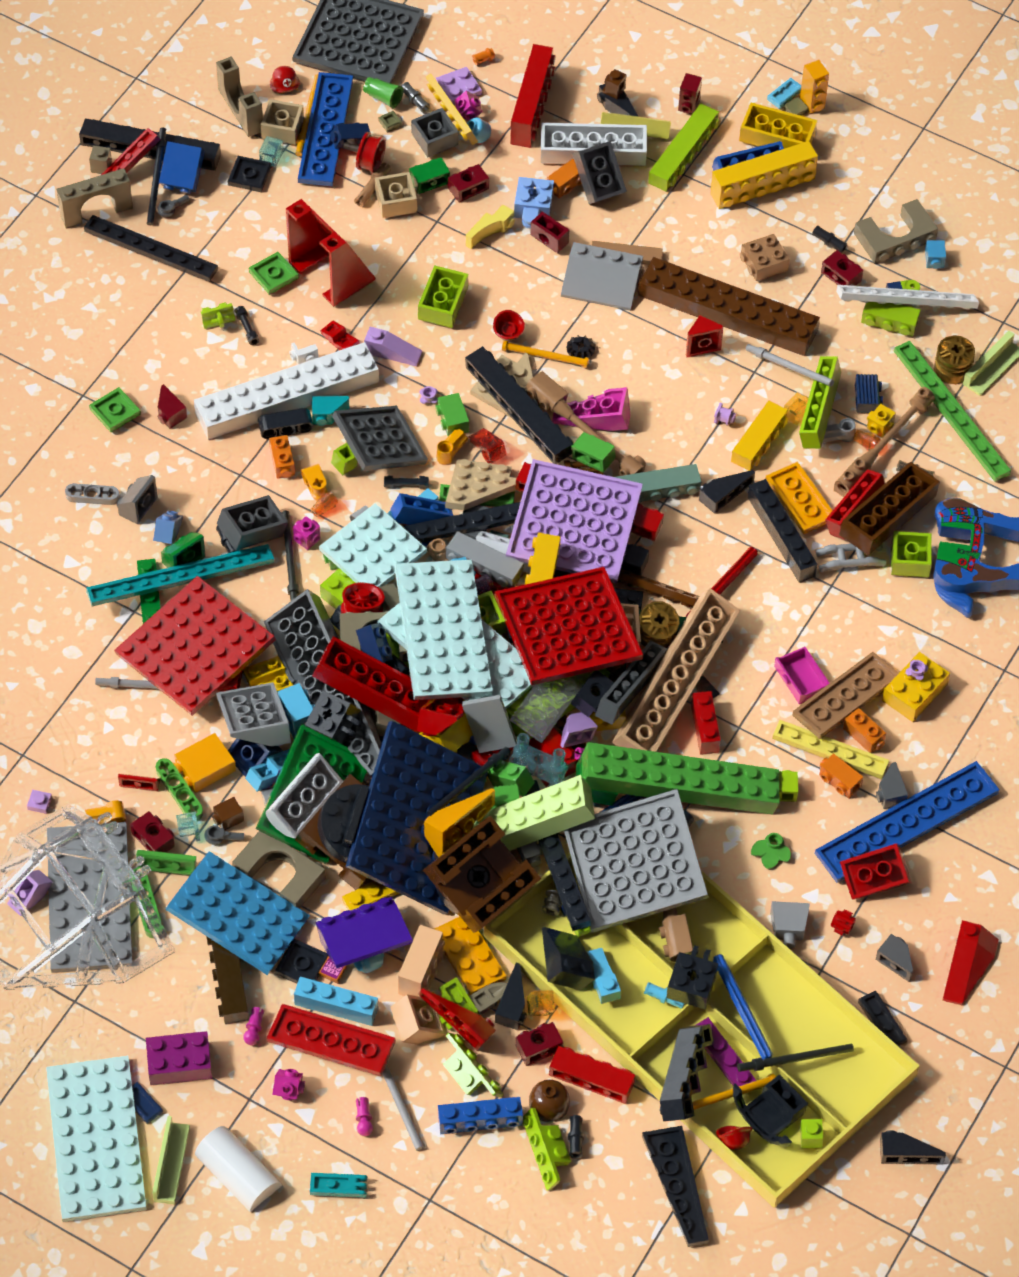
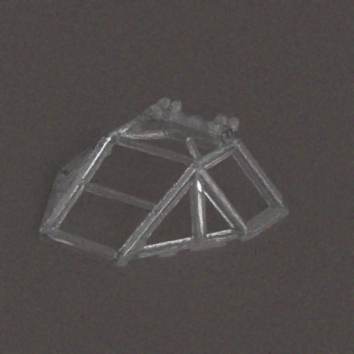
(113, 867)

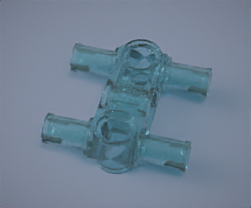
(540, 764)

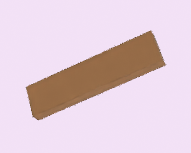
(647, 252)

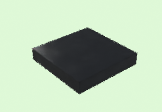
(249, 173)
(301, 961)

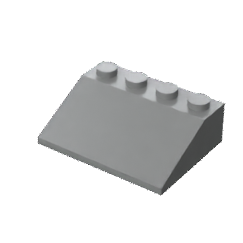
(602, 276)
(255, 715)

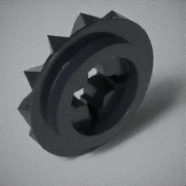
(586, 351)

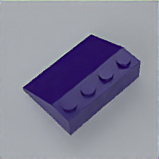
(363, 932)

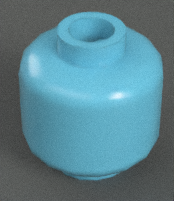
(480, 129)
(370, 964)

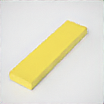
(655, 127)

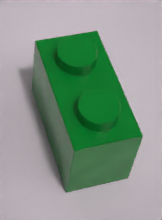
(429, 175)

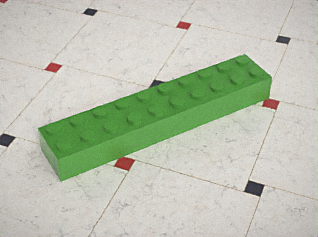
(695, 778)

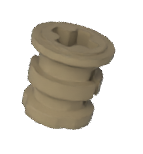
(552, 903)

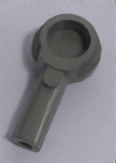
(167, 207)
(215, 835)

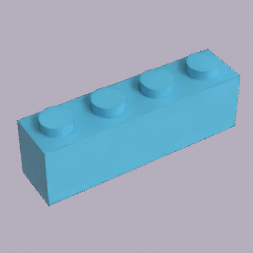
(336, 1001)

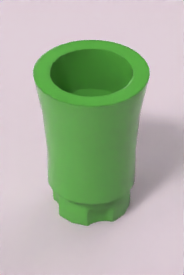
(384, 91)

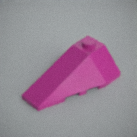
(602, 412)

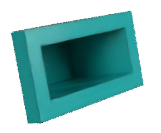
(324, 407)

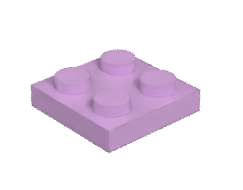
(457, 83)

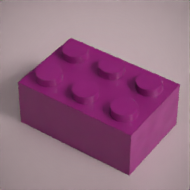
(178, 1058)

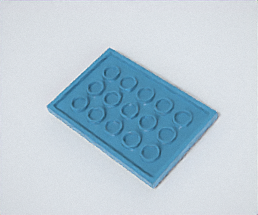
(237, 912)

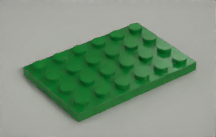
(303, 749)

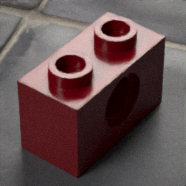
(690, 93)
(468, 183)
(549, 232)
(841, 269)
(148, 824)
(532, 1052)

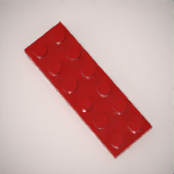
(331, 1039)

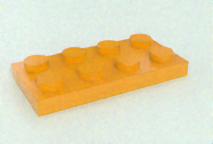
(799, 497)
(470, 956)

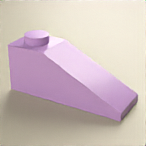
(390, 347)

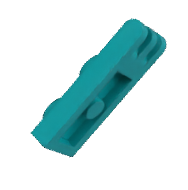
(338, 1185)

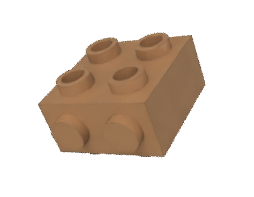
(764, 257)

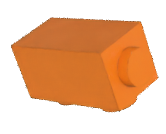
(565, 178)
(282, 456)
(864, 731)
(840, 775)

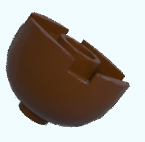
(550, 1100)

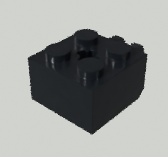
(333, 717)
(692, 979)

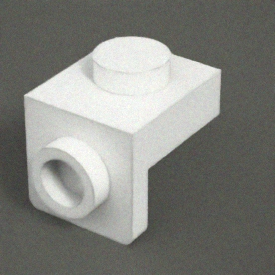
(304, 354)

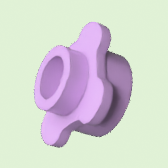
(428, 391)
(917, 665)

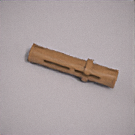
(369, 188)

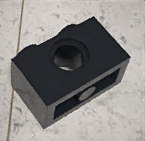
(585, 700)

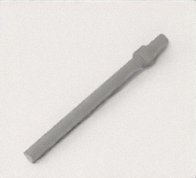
(763, 353)
(115, 682)
(402, 1108)

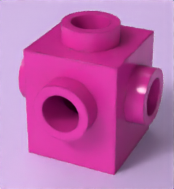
(468, 105)
(306, 532)
(288, 1084)

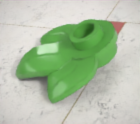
(770, 853)

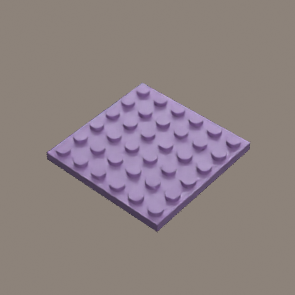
(583, 508)

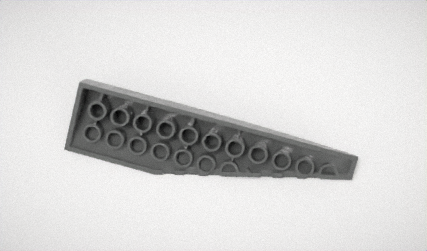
(301, 638)

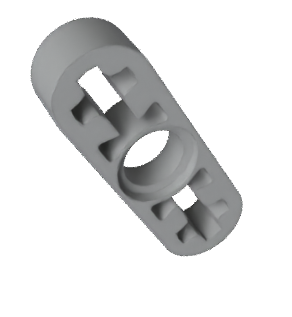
(86, 488)

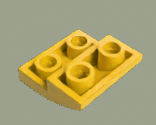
(268, 672)

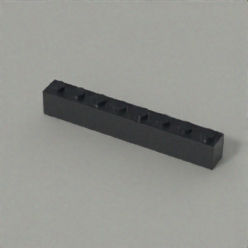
(120, 137)
(519, 405)

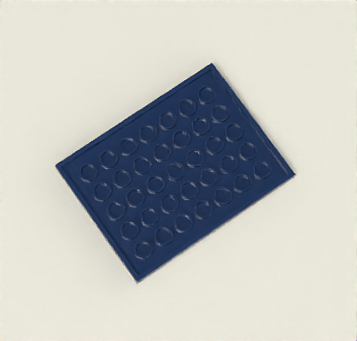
(405, 784)

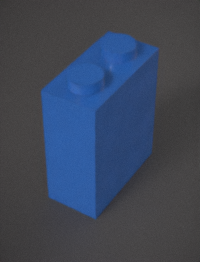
(181, 167)

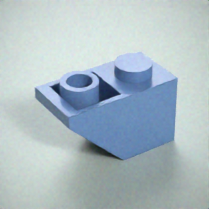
(167, 527)

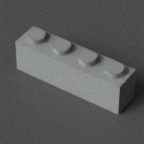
(486, 560)

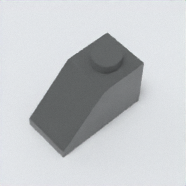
(891, 788)
(896, 956)

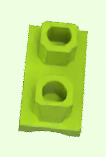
(218, 315)

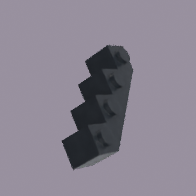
(682, 1074)

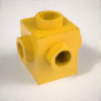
(880, 420)

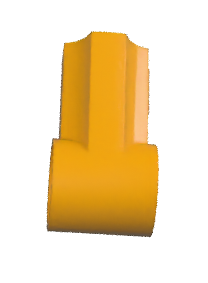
(450, 446)
(115, 808)

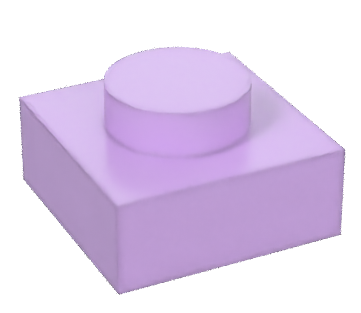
(39, 801)

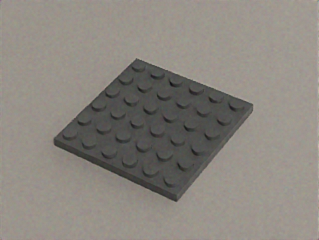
(359, 37)

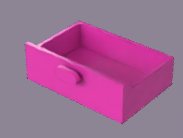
(801, 674)

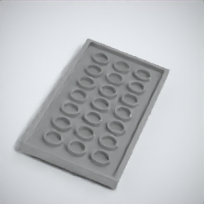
(67, 910)

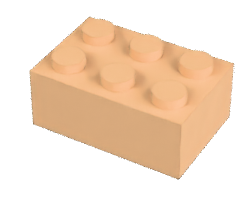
(421, 961)

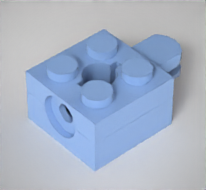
(532, 201)

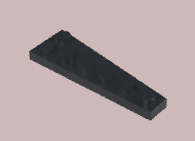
(673, 1166)

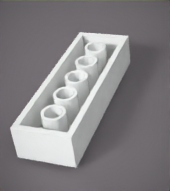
(563, 139)

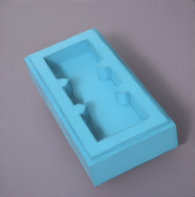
(784, 93)

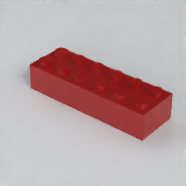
(532, 96)
(369, 682)

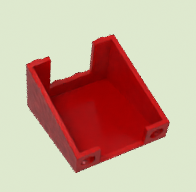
(312, 240)

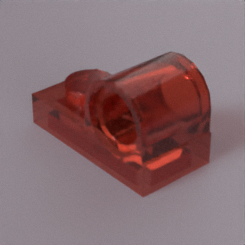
(490, 445)

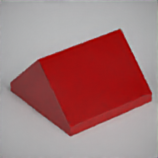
(704, 337)

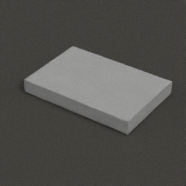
(489, 723)

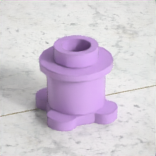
(724, 415)

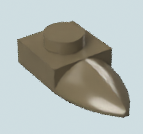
(488, 996)

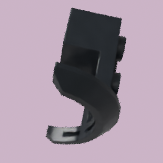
(772, 1110)

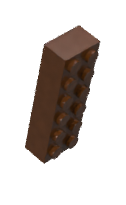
(889, 508)

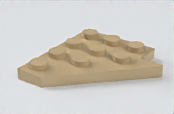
(520, 371)
(478, 483)

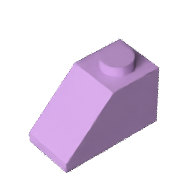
(577, 730)
(31, 890)

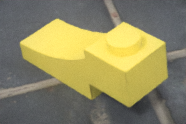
(489, 225)

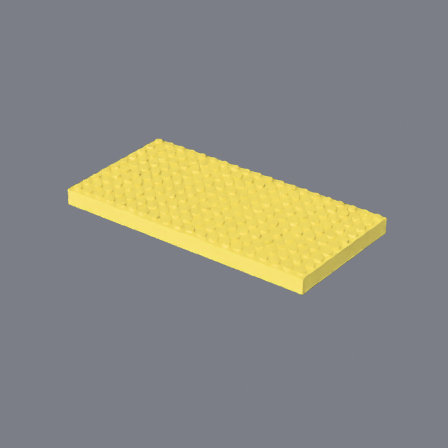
(784, 994)

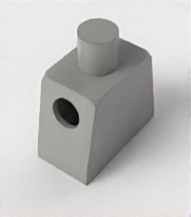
(789, 921)

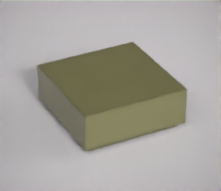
(796, 106)
(390, 121)

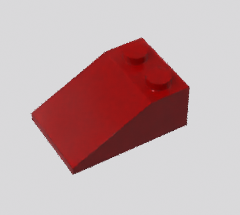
(875, 871)

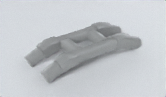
(842, 562)

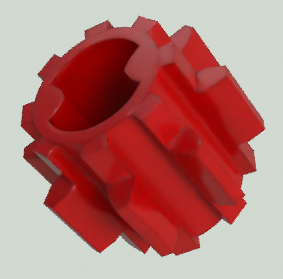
(843, 922)

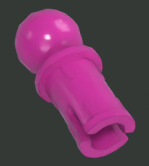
(251, 1036)
(363, 1116)

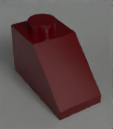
(170, 408)

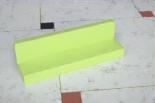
(992, 364)
(170, 1162)

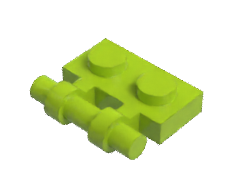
(456, 993)

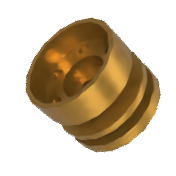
(953, 359)
(651, 630)

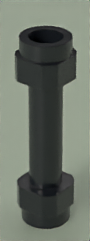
(242, 314)
(422, 481)

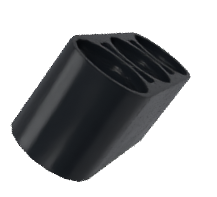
(285, 423)

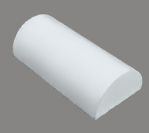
(303, 797)
(236, 1167)

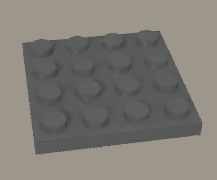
(379, 438)

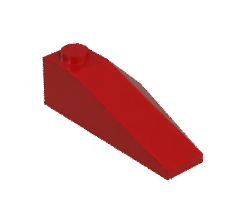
(439, 715)
(549, 744)
(971, 957)
(467, 1023)

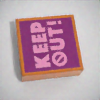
(330, 972)

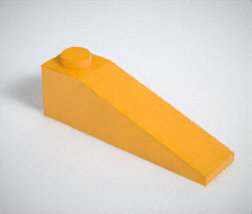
(455, 821)

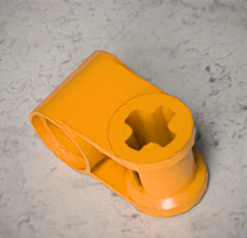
(315, 480)

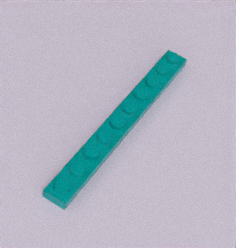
(179, 575)

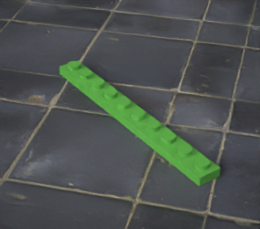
(953, 411)

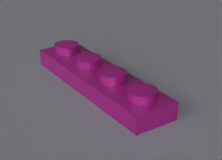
(726, 1057)

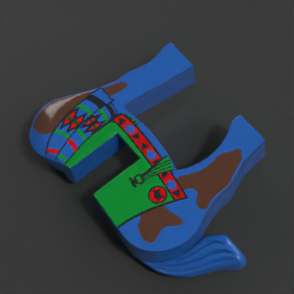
(959, 565)

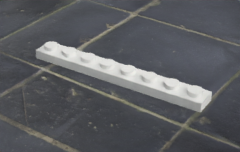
(905, 296)

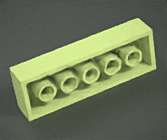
(544, 812)

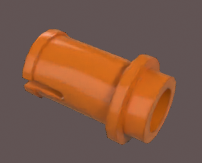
(483, 56)

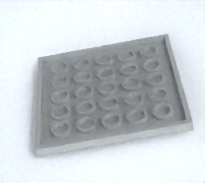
(635, 861)

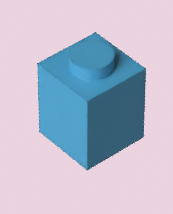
(935, 254)

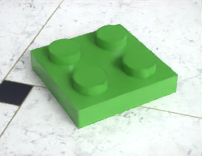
(273, 273)
(114, 409)

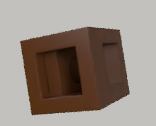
(615, 83)

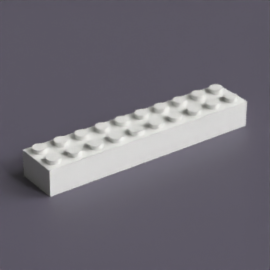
(286, 390)

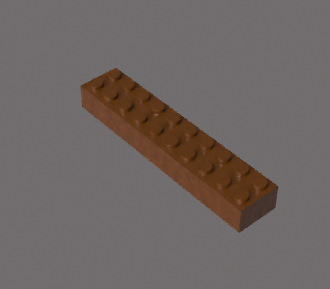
(729, 306)

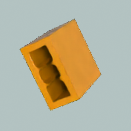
(204, 762)

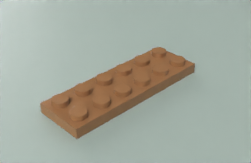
(845, 695)

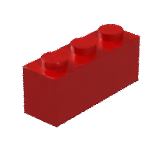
(705, 722)

